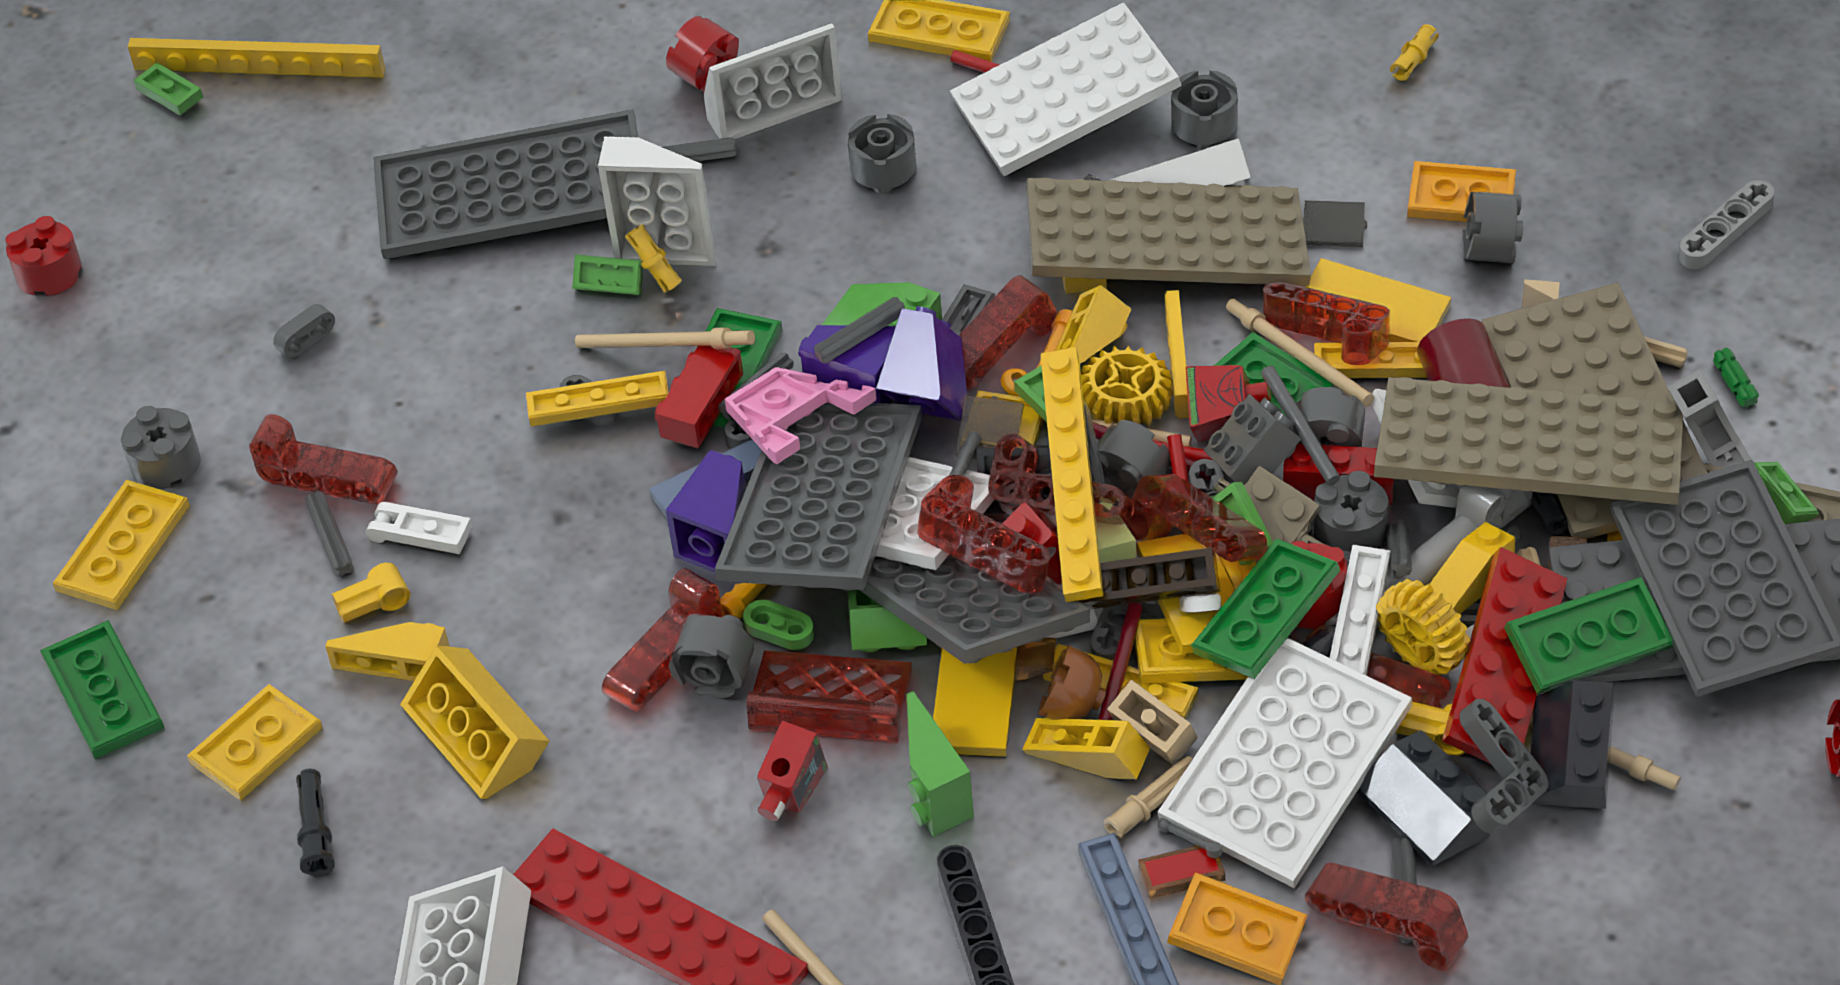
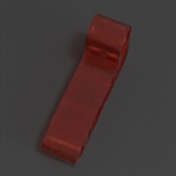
(1354, 323)
(1001, 325)
(315, 467)
(1029, 484)
(1172, 501)
(978, 540)
(646, 664)
(1392, 907)

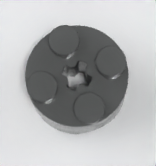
(1204, 108)
(882, 152)
(1492, 227)
(1333, 417)
(160, 447)
(1130, 454)
(1351, 512)
(712, 655)

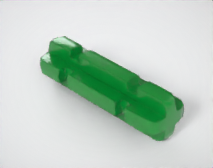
(1735, 377)

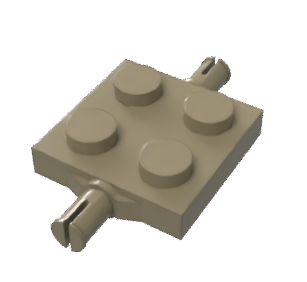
(1280, 506)

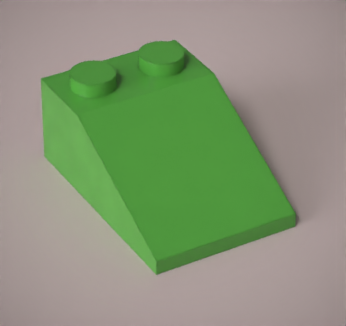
(866, 297)
(877, 628)
(938, 774)

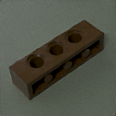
(1157, 578)

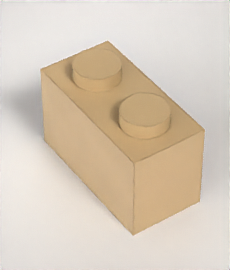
(1156, 723)

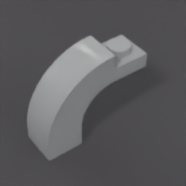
(1708, 420)

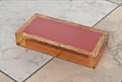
(1175, 870)

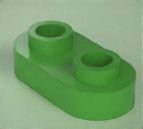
(780, 625)

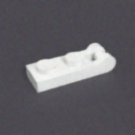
(419, 527)

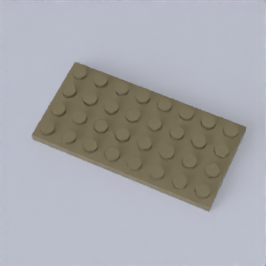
(1166, 231)
(1582, 348)
(1531, 440)

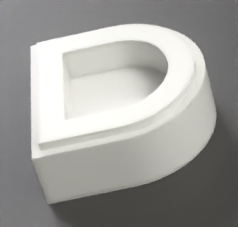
(1200, 602)

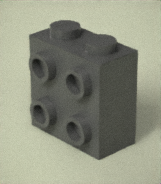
(1253, 438)

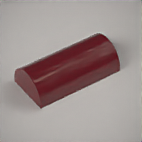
(1461, 354)

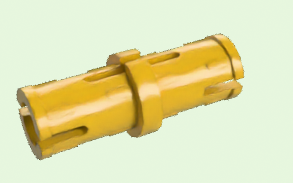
(1414, 52)
(653, 258)

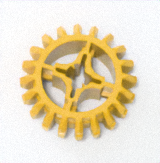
(1126, 386)
(1422, 627)

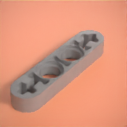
(1722, 221)

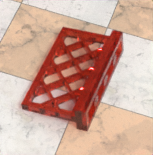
(828, 713)

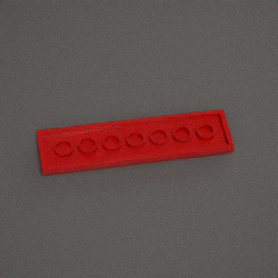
(648, 919)

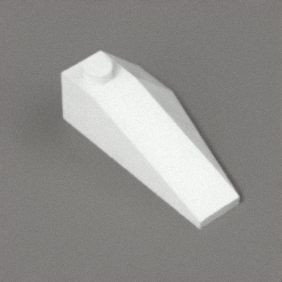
(1218, 164)

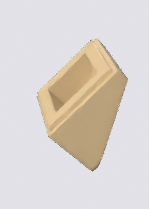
(1539, 292)

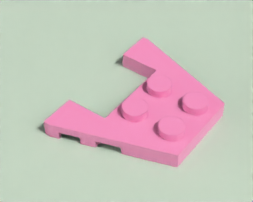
(782, 398)

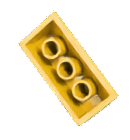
(473, 721)

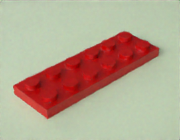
(1491, 663)

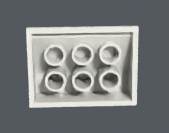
(773, 84)
(662, 193)
(465, 932)

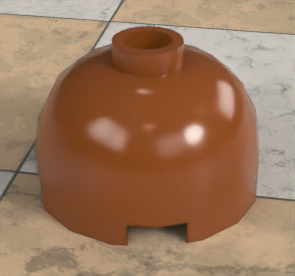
(1073, 687)

